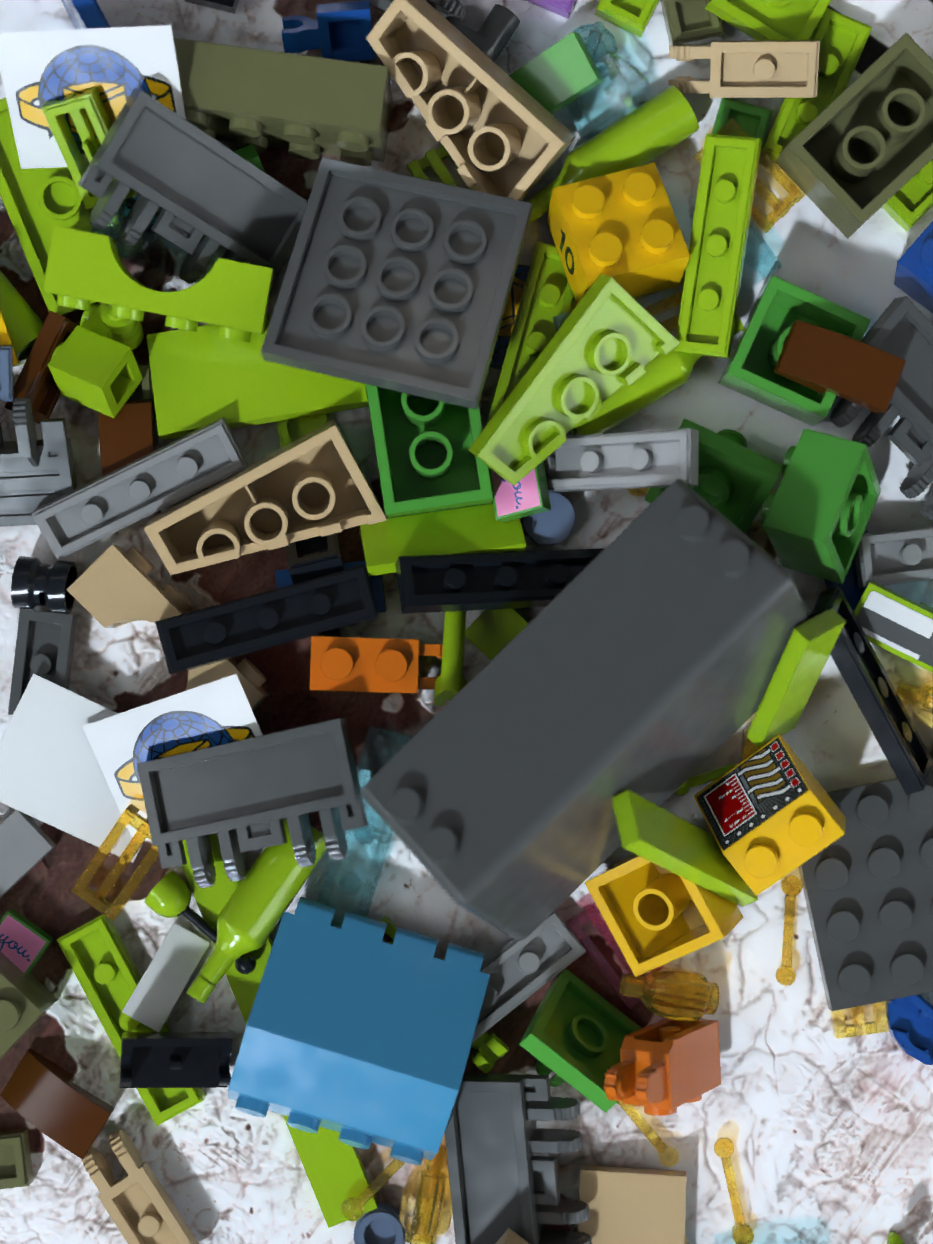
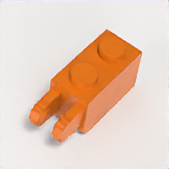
(370, 664)
(666, 1065)

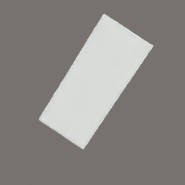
(166, 977)

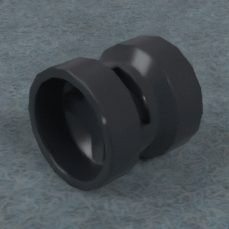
(43, 584)

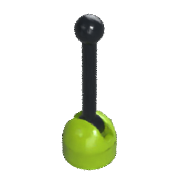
(172, 898)

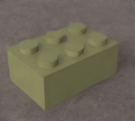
(867, 138)

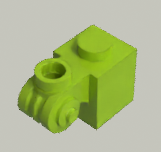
(98, 361)

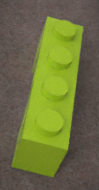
(89, 269)

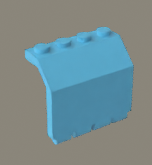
(360, 1032)

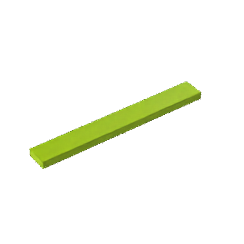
(330, 1164)

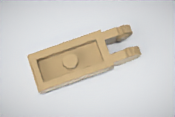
(752, 68)
(137, 1198)

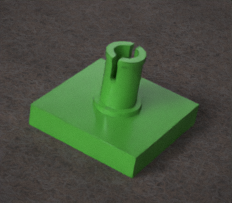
(730, 475)
(577, 1037)

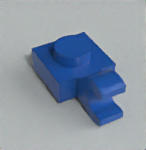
(338, 31)

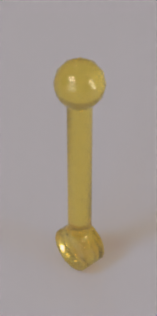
(790, 886)
(667, 1155)
(354, 1207)
(741, 1230)

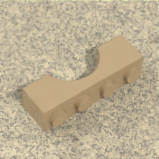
(122, 591)

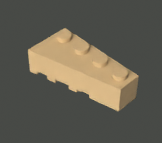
(469, 103)
(280, 499)

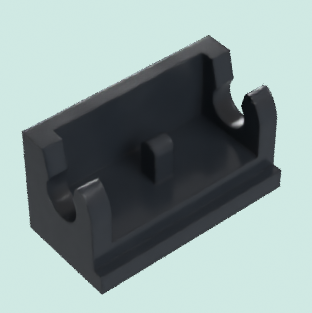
(175, 1059)

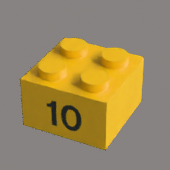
(618, 229)

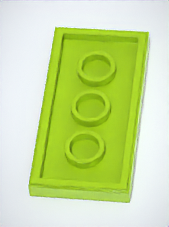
(215, 377)

